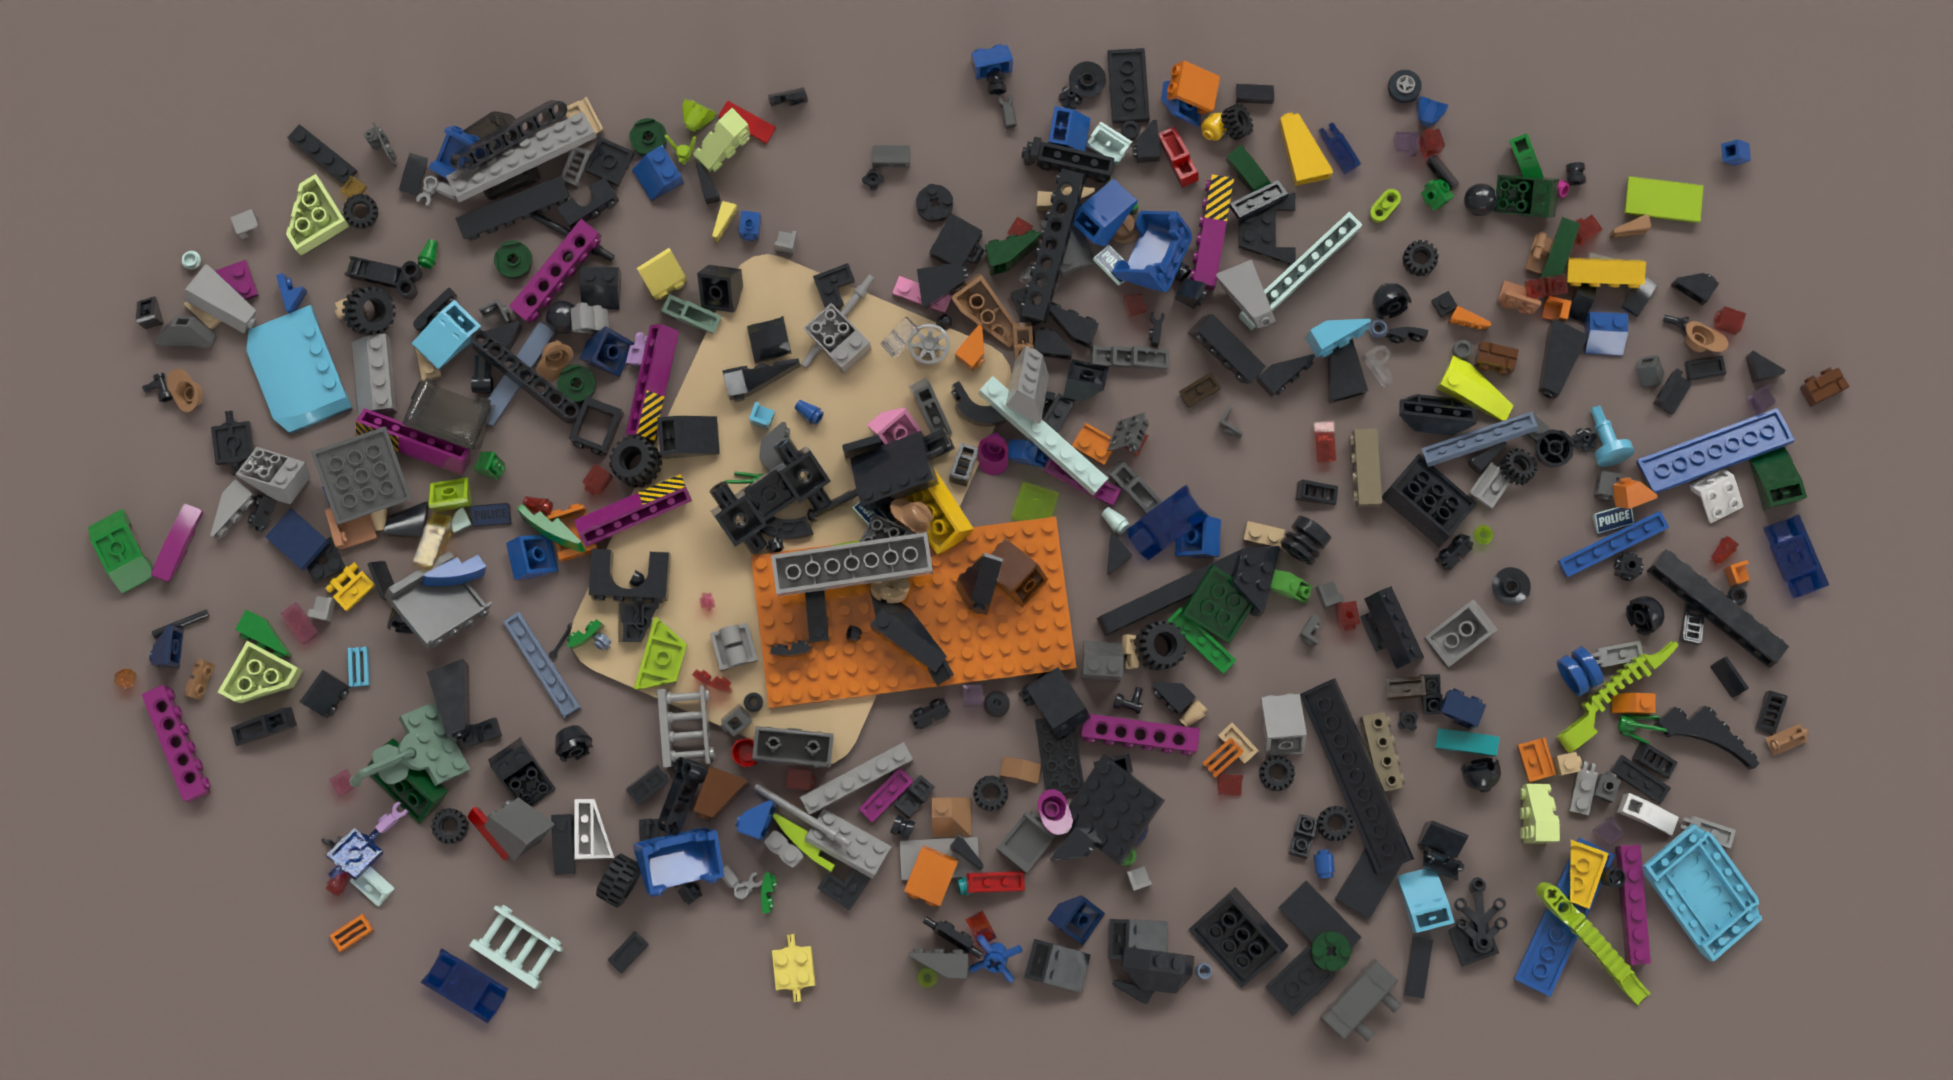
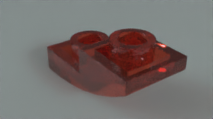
(1546, 286)
(1325, 441)
(717, 683)

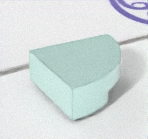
(460, 520)

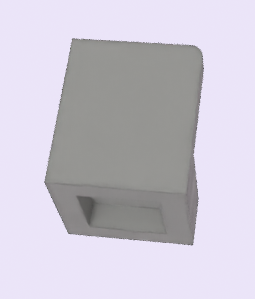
(245, 222)
(786, 242)
(322, 609)
(1138, 878)

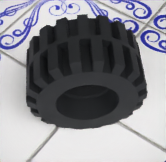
(382, 306)
(626, 452)
(1174, 640)
(618, 880)

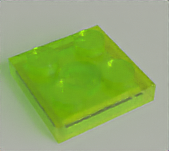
(1034, 502)

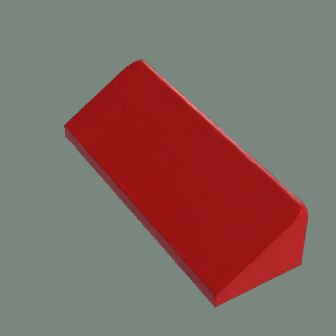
(479, 819)

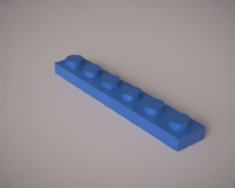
(1613, 544)

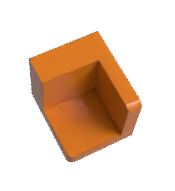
(1556, 308)
(1737, 573)

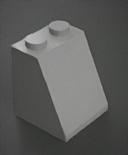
(1283, 725)

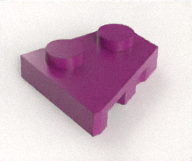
(240, 279)

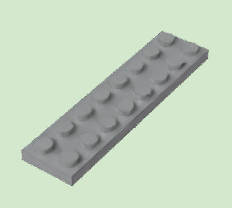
(522, 156)

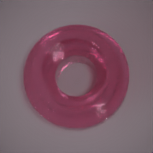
(707, 601)

